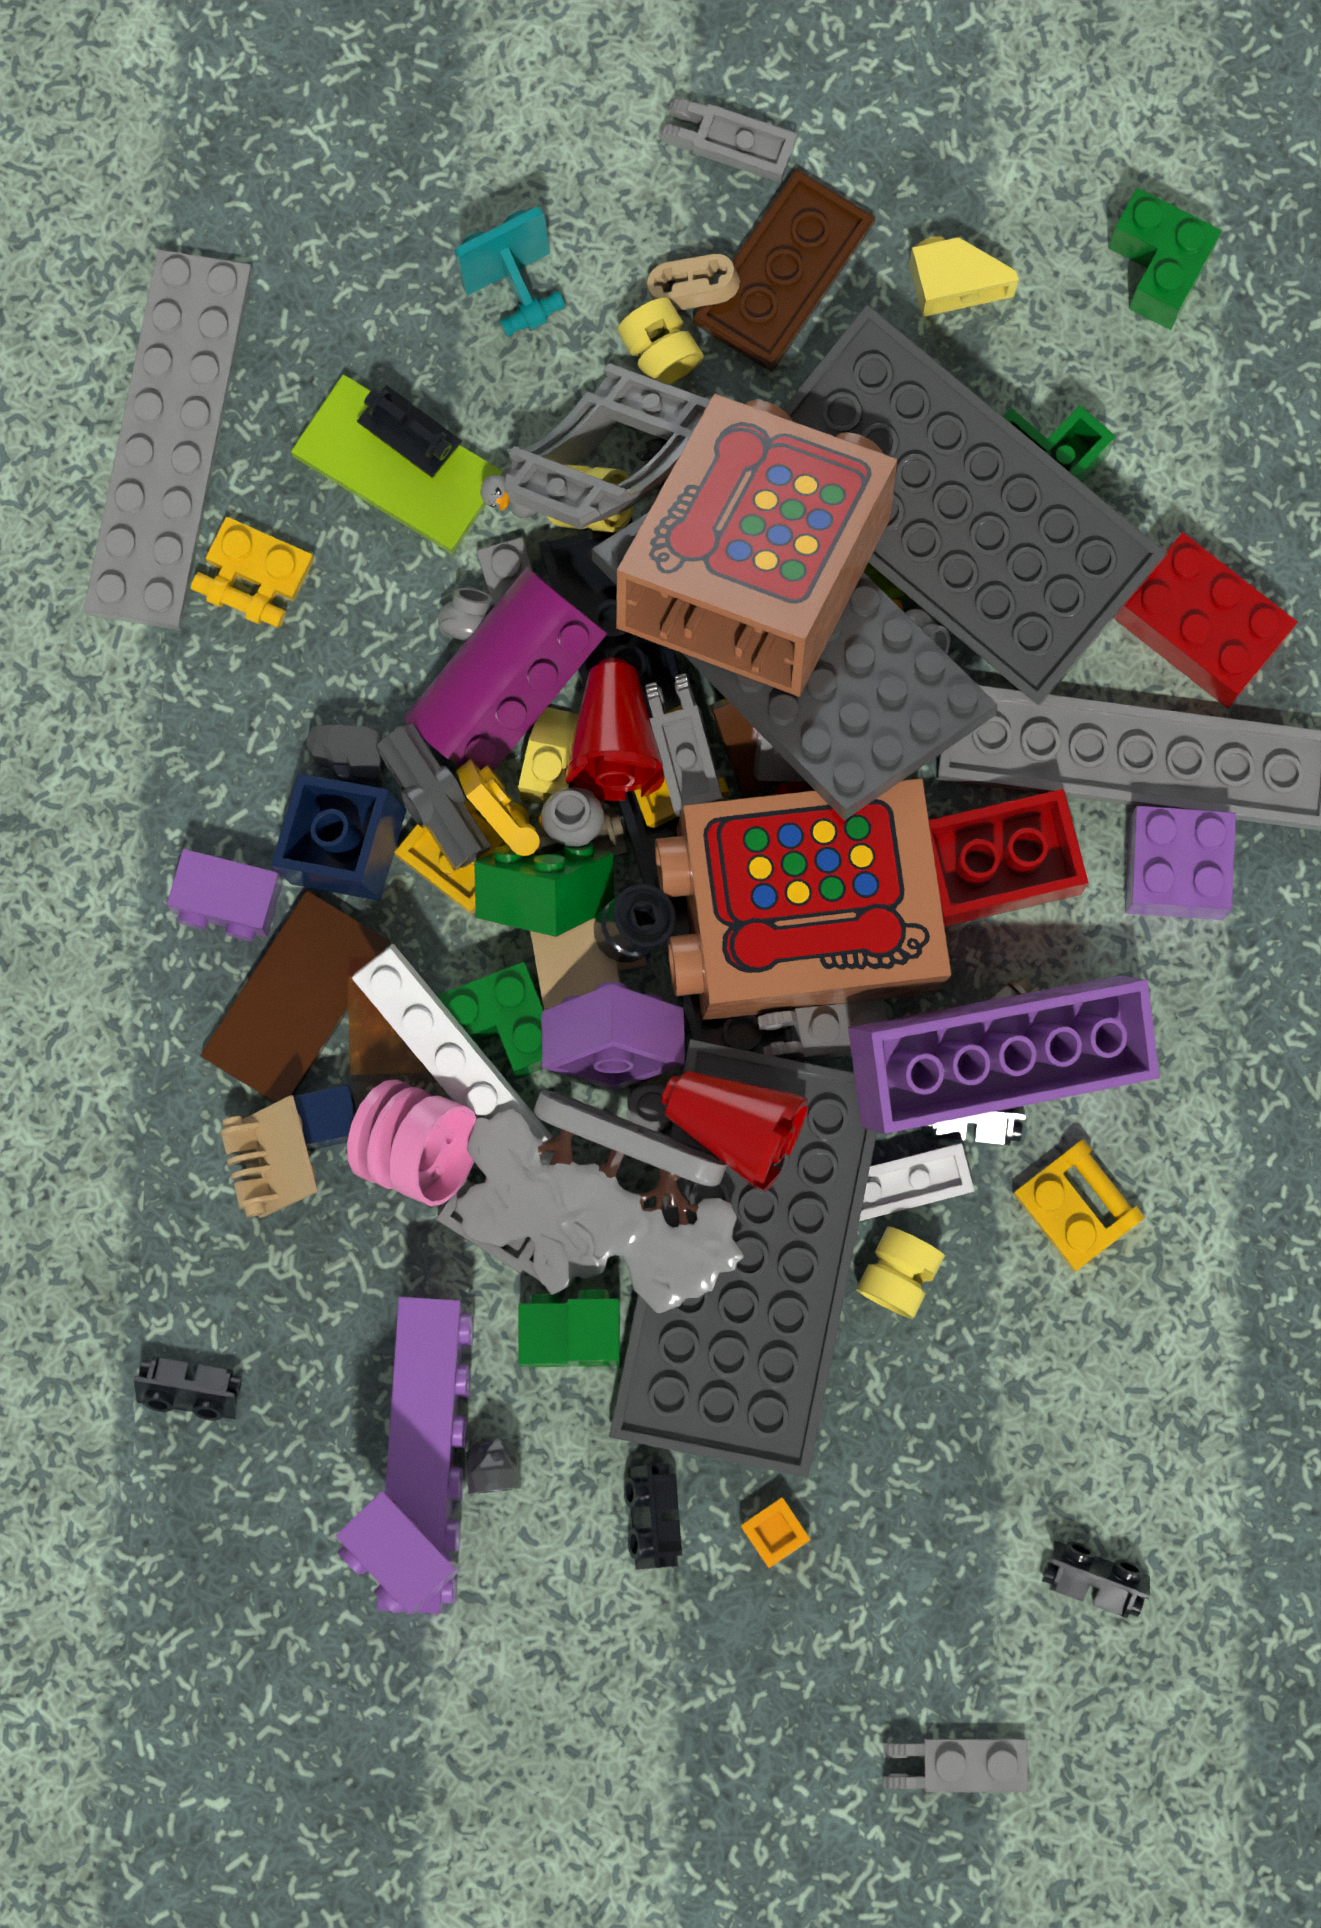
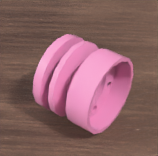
(411, 1142)

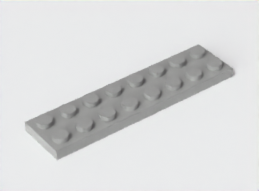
(168, 440)
(1143, 758)

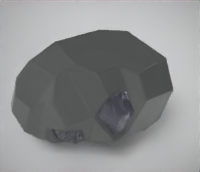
(348, 751)
(492, 1467)

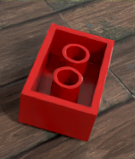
(1206, 620)
(1006, 857)

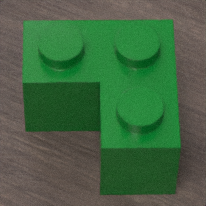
(1172, 249)
(1076, 444)
(543, 891)
(505, 1007)
(569, 1333)

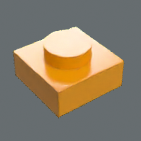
(775, 1532)

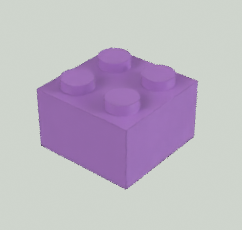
(1180, 863)
(613, 1036)
(396, 1553)

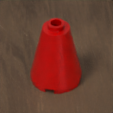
(614, 736)
(737, 1122)

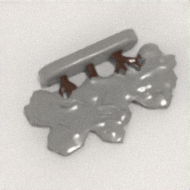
(583, 1214)

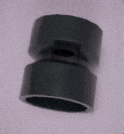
(634, 923)

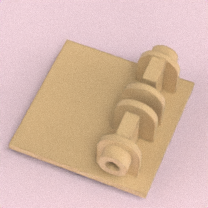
(273, 1158)

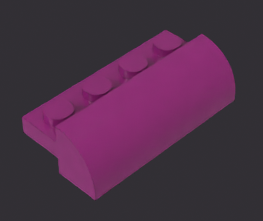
(505, 674)

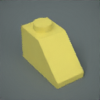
(957, 276)
(547, 755)

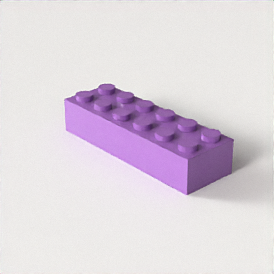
(1003, 1053)
(427, 1422)

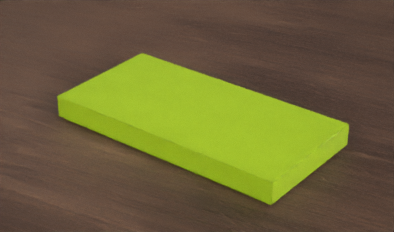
(367, 467)

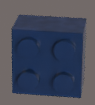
(339, 837)

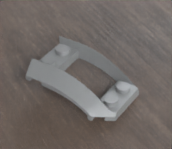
(549, 487)

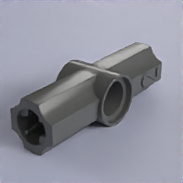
(433, 796)

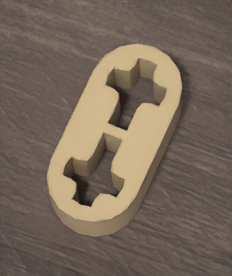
(694, 280)

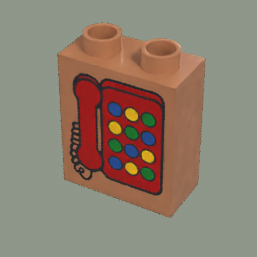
(756, 542)
(803, 904)

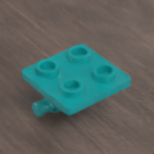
(501, 254)

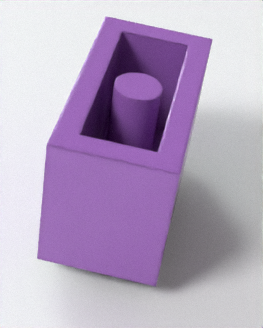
(225, 895)

